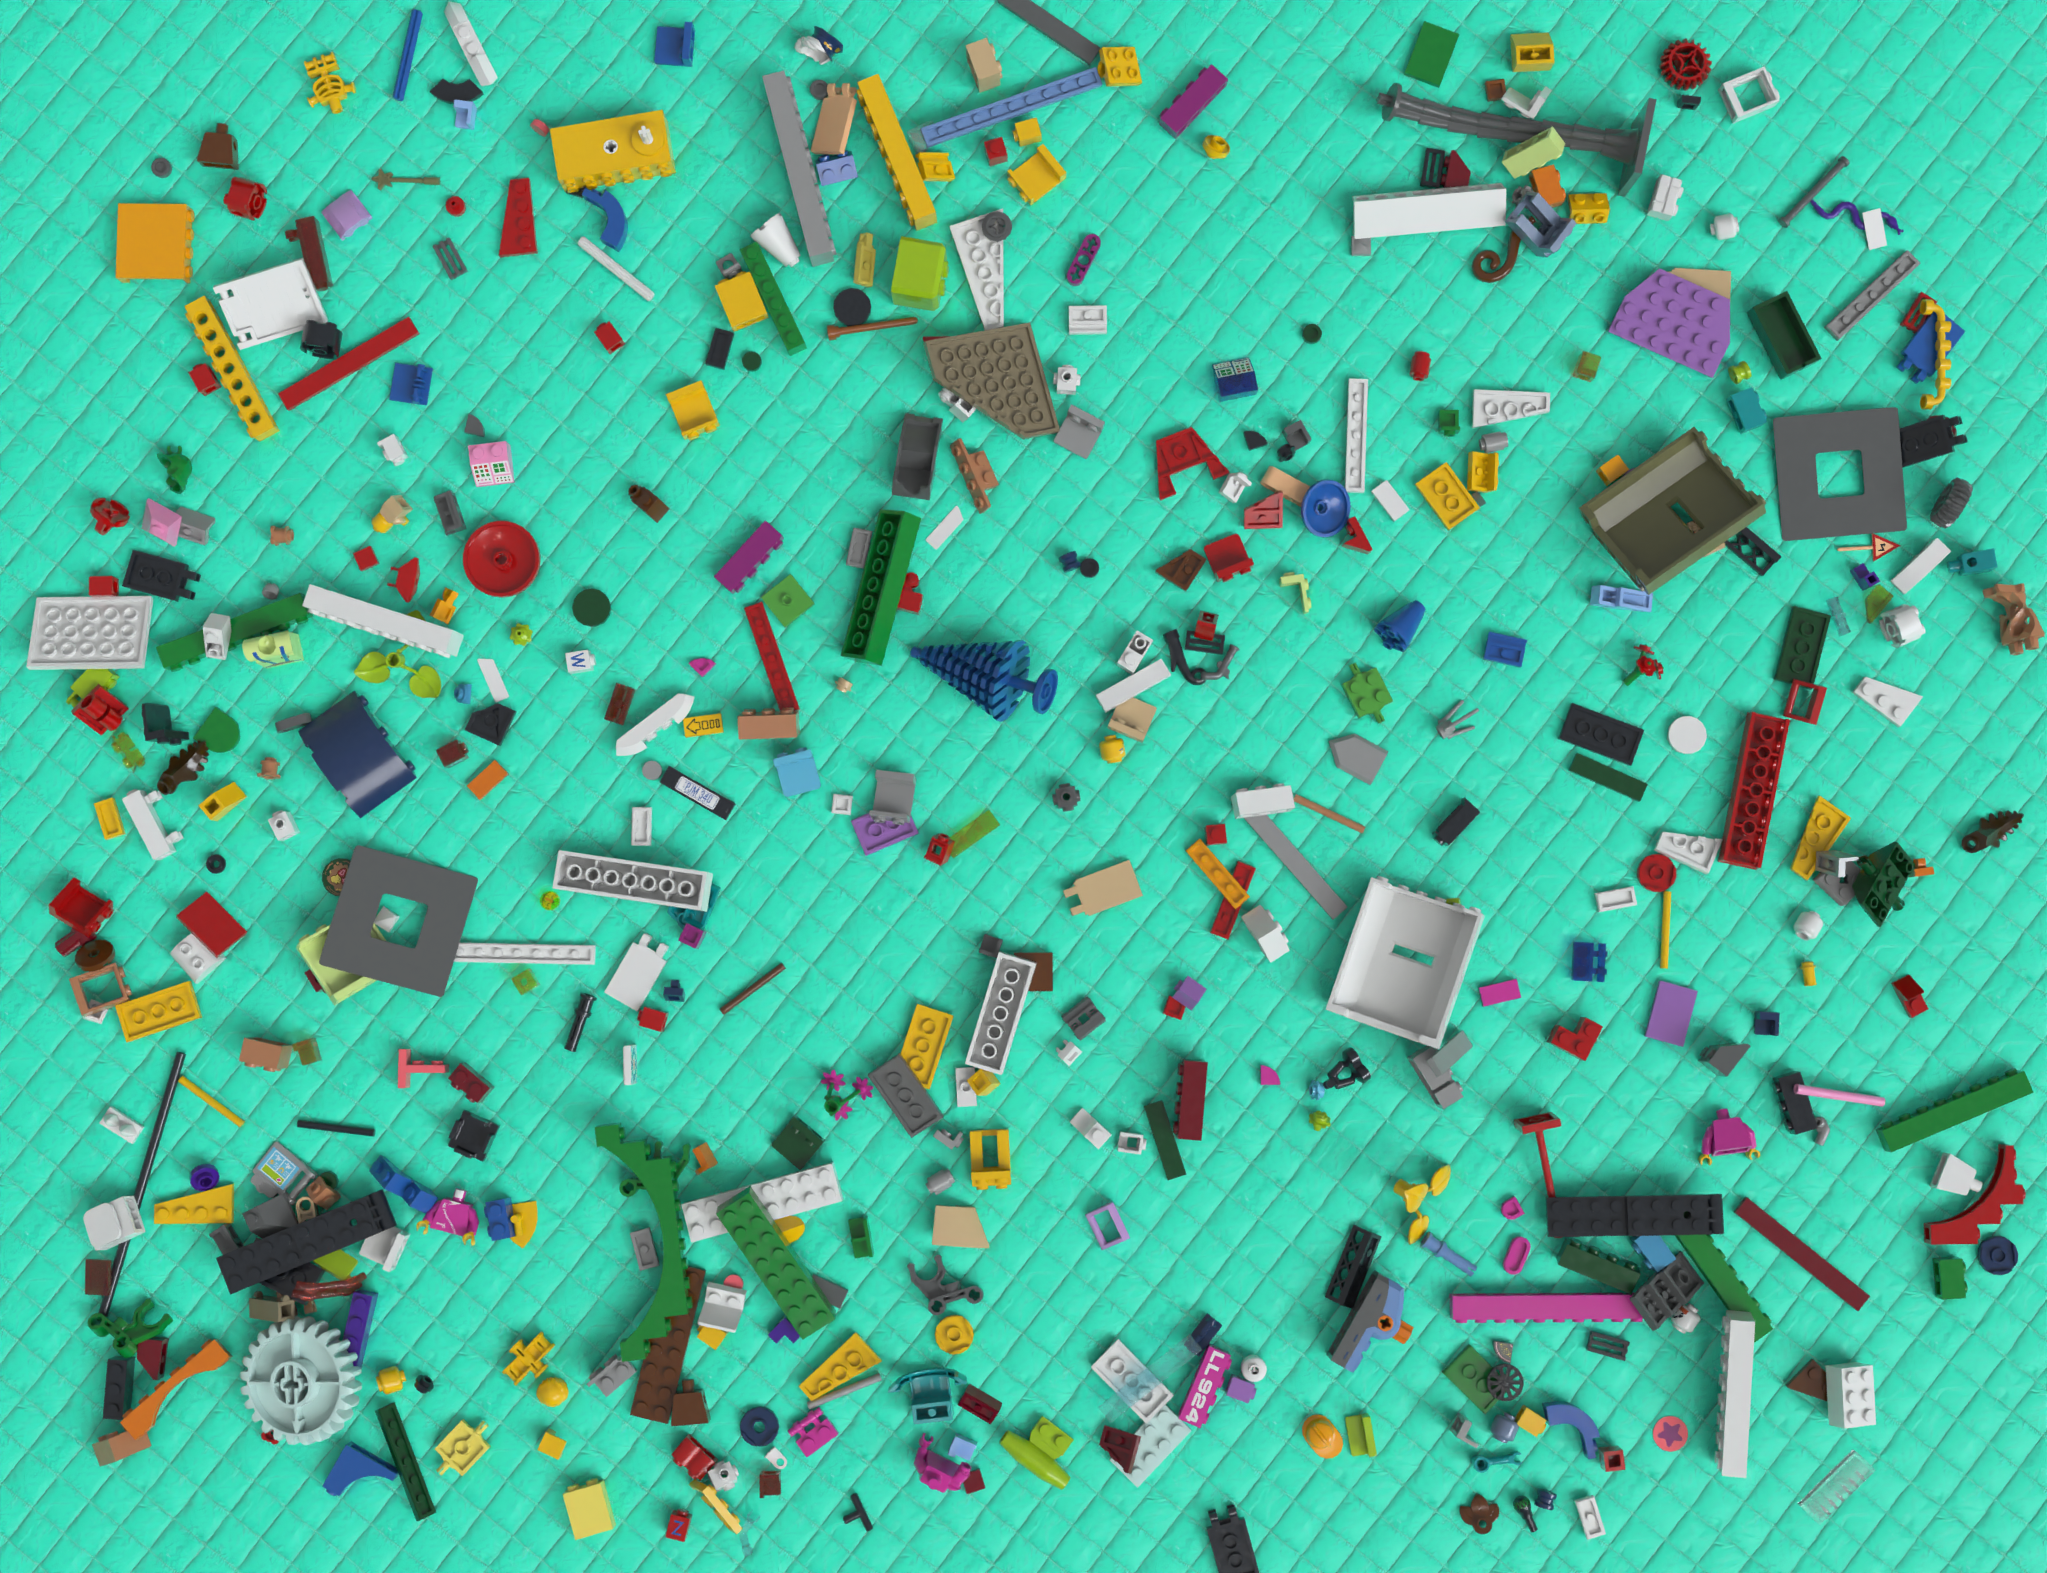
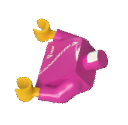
(1728, 1137)
(452, 1216)

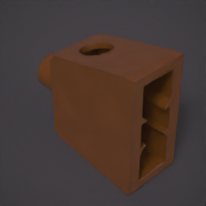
(219, 149)
(689, 1405)

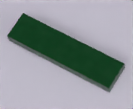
(1608, 777)
(1165, 1140)

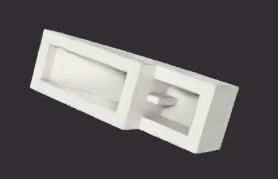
(1920, 566)

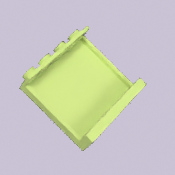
(336, 983)

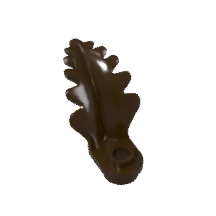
(183, 768)
(1992, 830)

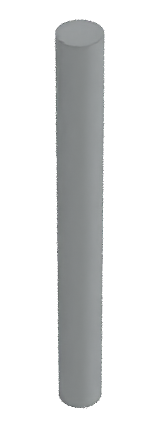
(844, 1391)

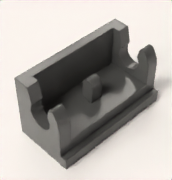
(450, 512)
(226, 1238)

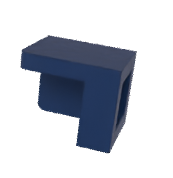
(1766, 1023)

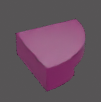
(702, 665)
(1268, 1076)

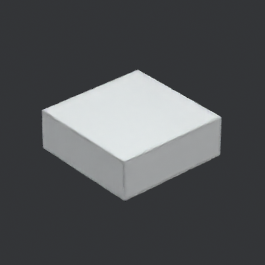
(842, 804)

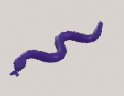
(1891, 221)

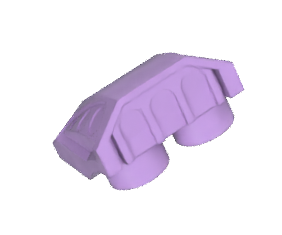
(346, 214)

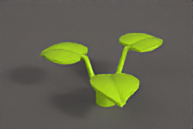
(374, 669)

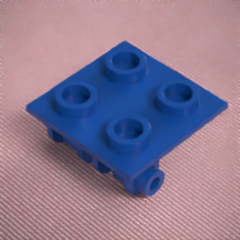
(411, 383)

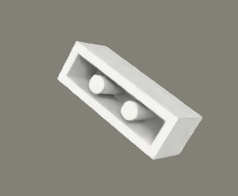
(1262, 801)

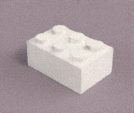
(1850, 1395)

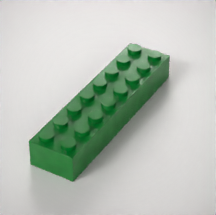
(880, 587)
(776, 1262)

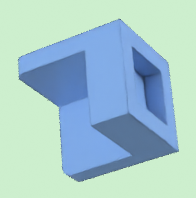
(465, 114)
(962, 1447)

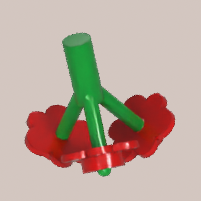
(1644, 665)

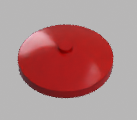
(501, 559)

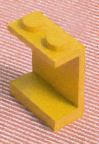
(1036, 175)
(693, 410)

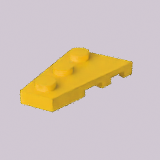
(709, 1496)

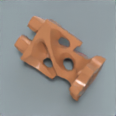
(2018, 630)

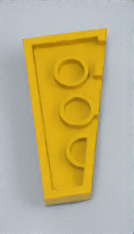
(199, 1208)
(845, 1363)

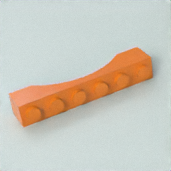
(143, 1418)

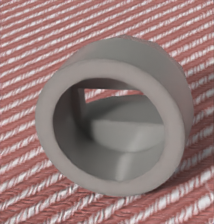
(270, 591)

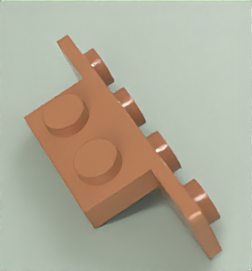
(976, 473)

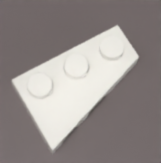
(1887, 700)

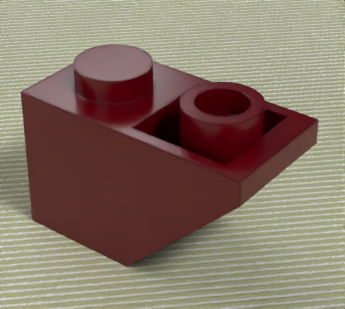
(1456, 172)

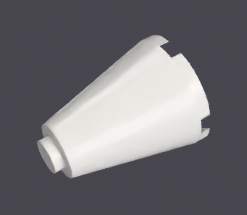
(777, 240)

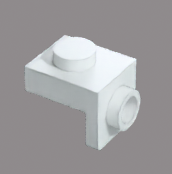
(1234, 486)

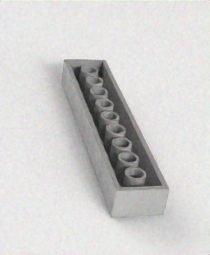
(799, 168)

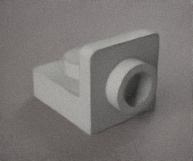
(945, 1137)

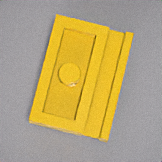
(935, 167)

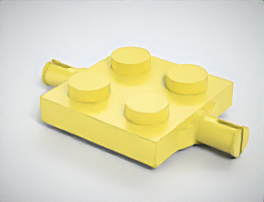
(462, 1447)

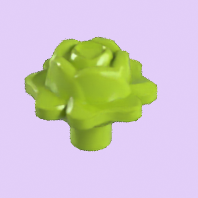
(521, 634)
(1319, 1120)

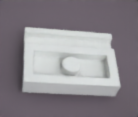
(1087, 320)

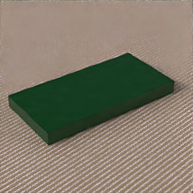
(1802, 646)

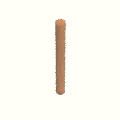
(1328, 813)

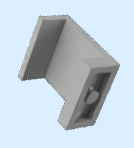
(893, 797)

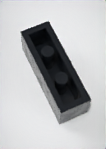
(1795, 1107)
(118, 1387)

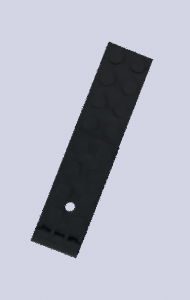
(1634, 1215)
(306, 1241)

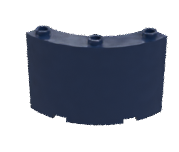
(357, 754)

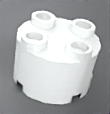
(1901, 625)

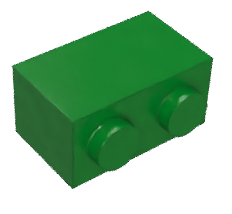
(1949, 1278)

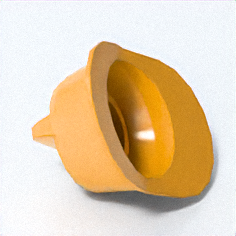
(1322, 1436)

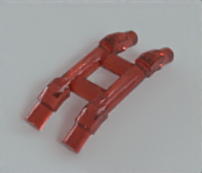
(328, 1289)

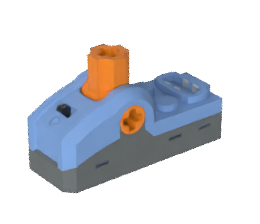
(1377, 1301)

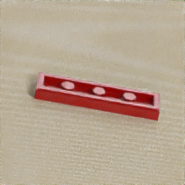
(1227, 913)

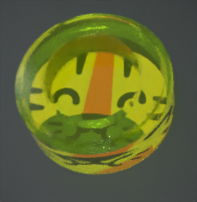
(550, 900)

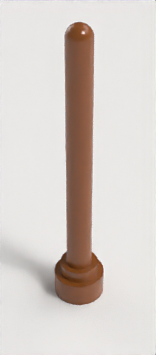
(835, 332)

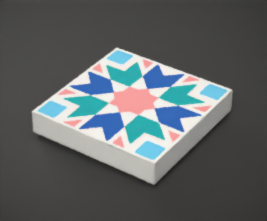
(630, 1064)

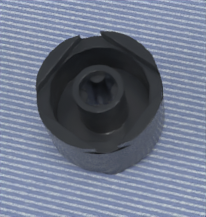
(321, 339)

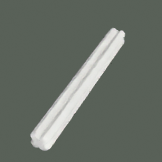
(616, 269)

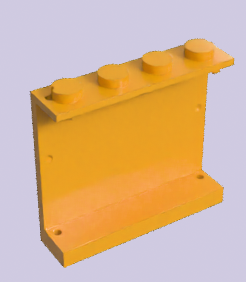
(154, 242)

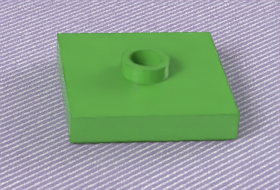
(787, 600)

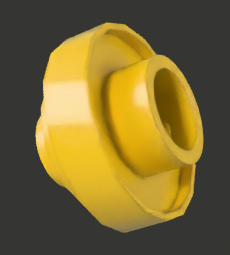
(1216, 147)

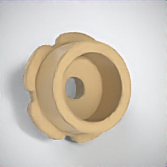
(843, 685)

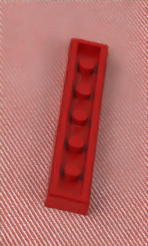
(771, 656)

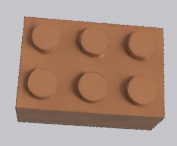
(768, 723)

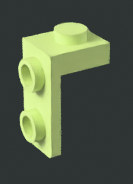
(1291, 579)

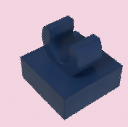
(674, 992)

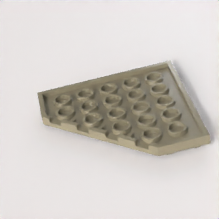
(998, 376)

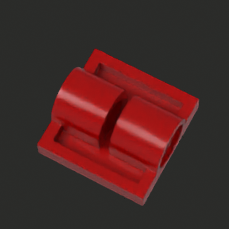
(100, 710)

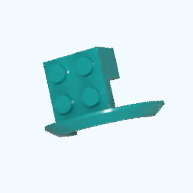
(930, 1393)

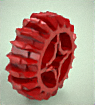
(1699, 73)

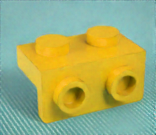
(1589, 208)
(1482, 472)

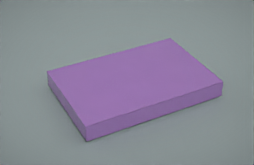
(877, 836)
(1671, 1013)

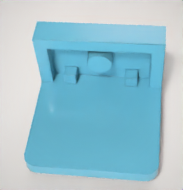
(797, 772)

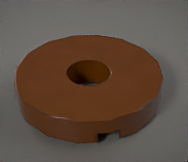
(102, 948)

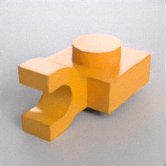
(443, 608)

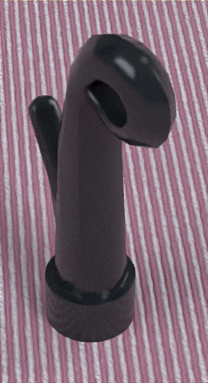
(1177, 657)

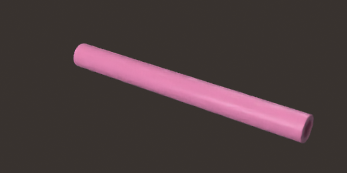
(1839, 1095)

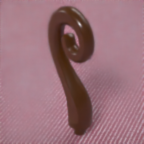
(1512, 253)

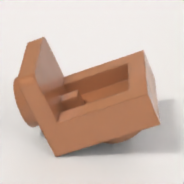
(322, 1194)

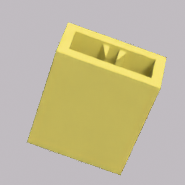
(589, 1508)

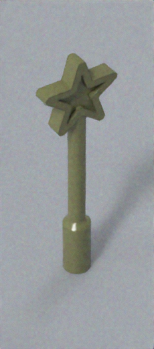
(385, 179)

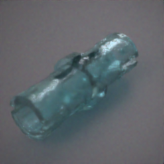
(1838, 616)

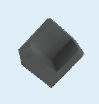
(1297, 435)
(990, 946)

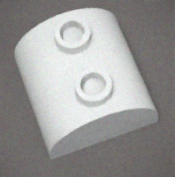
(195, 958)

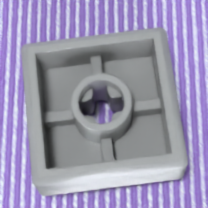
(1839, 892)

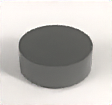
(819, 89)
(161, 167)

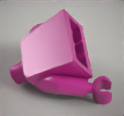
(938, 1471)

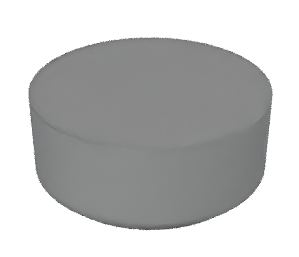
(652, 770)

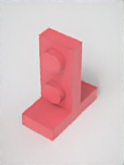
(405, 1067)

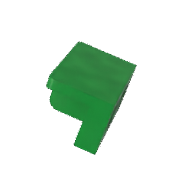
(861, 1237)

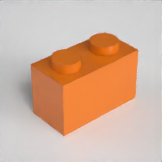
(1547, 184)

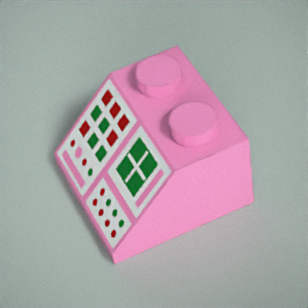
(491, 463)

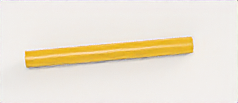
(1665, 929)
(211, 1101)

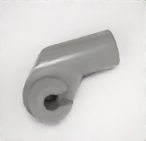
(1822, 1130)

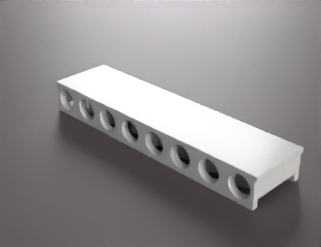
(1428, 211)

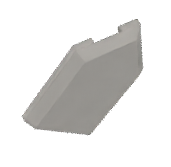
(1358, 756)

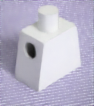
(1955, 1176)

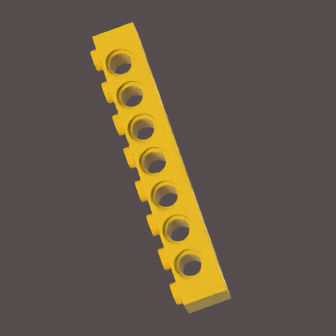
(195, 313)

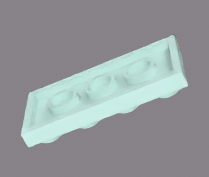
(1157, 1441)

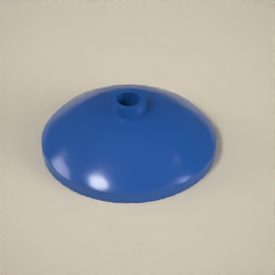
(1332, 511)

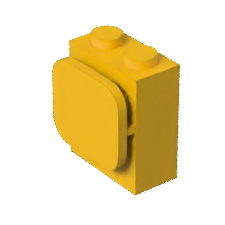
(741, 301)

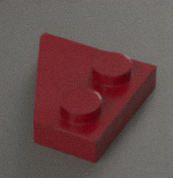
(1121, 1446)

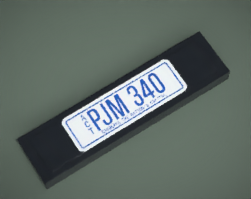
(697, 793)

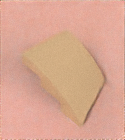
(958, 1227)

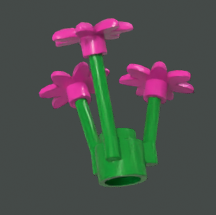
(834, 1103)

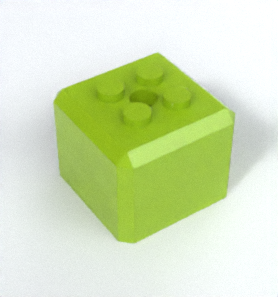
(919, 274)

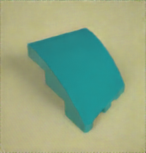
(694, 917)

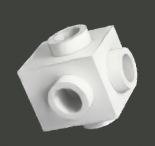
(1067, 386)
(720, 1483)

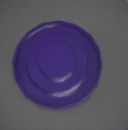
(204, 1177)

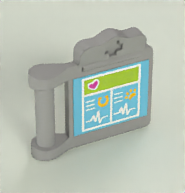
(278, 1171)

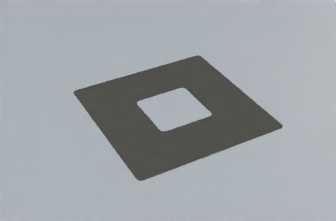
(1883, 502)
(418, 968)

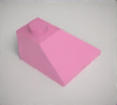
(161, 522)

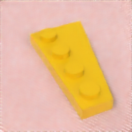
(1820, 833)

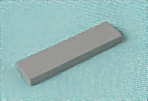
(1449, 1053)

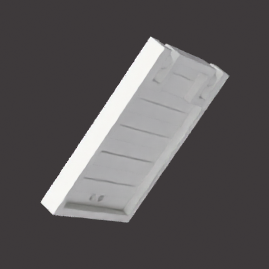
(270, 303)

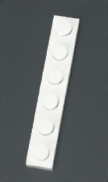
(1356, 435)

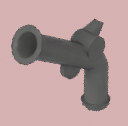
(1222, 666)

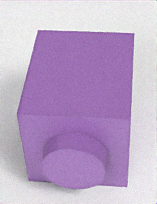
(1188, 992)
(1240, 1389)

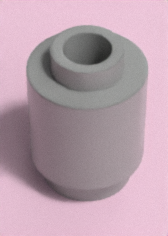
(1493, 442)
(940, 1181)

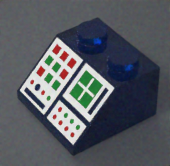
(1235, 379)

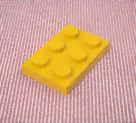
(1447, 496)

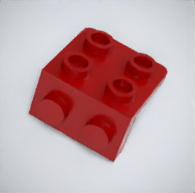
(1228, 558)

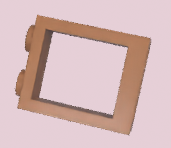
(80, 994)

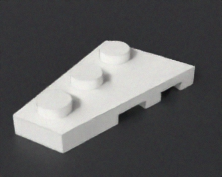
(1689, 850)

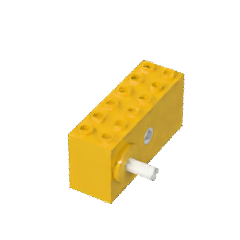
(613, 151)

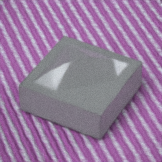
(1360, 247)

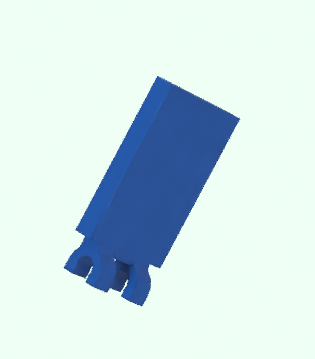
(1921, 348)

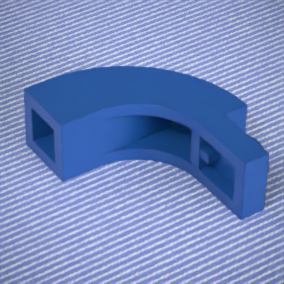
(617, 225)
(1566, 1413)

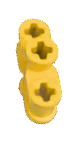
(528, 1358)

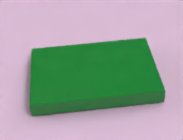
(1431, 54)
(1469, 1374)

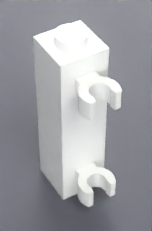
(149, 824)

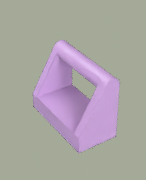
(1117, 1220)

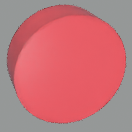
(540, 127)
(734, 1281)

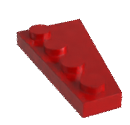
(519, 223)

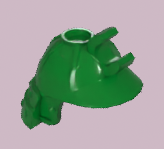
(178, 468)

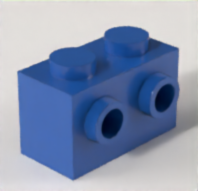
(499, 1220)

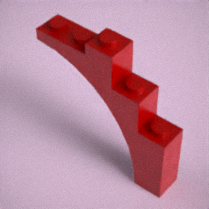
(1986, 1210)

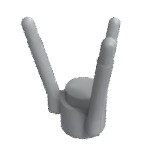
(1446, 727)

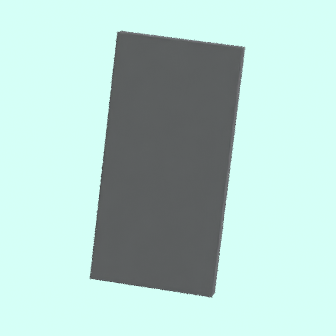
(905, 1095)

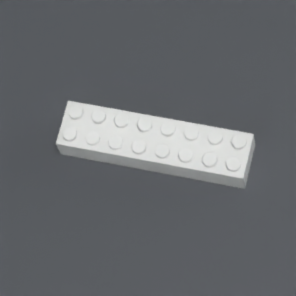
(379, 619)
(632, 880)
(779, 1195)
(1736, 1393)

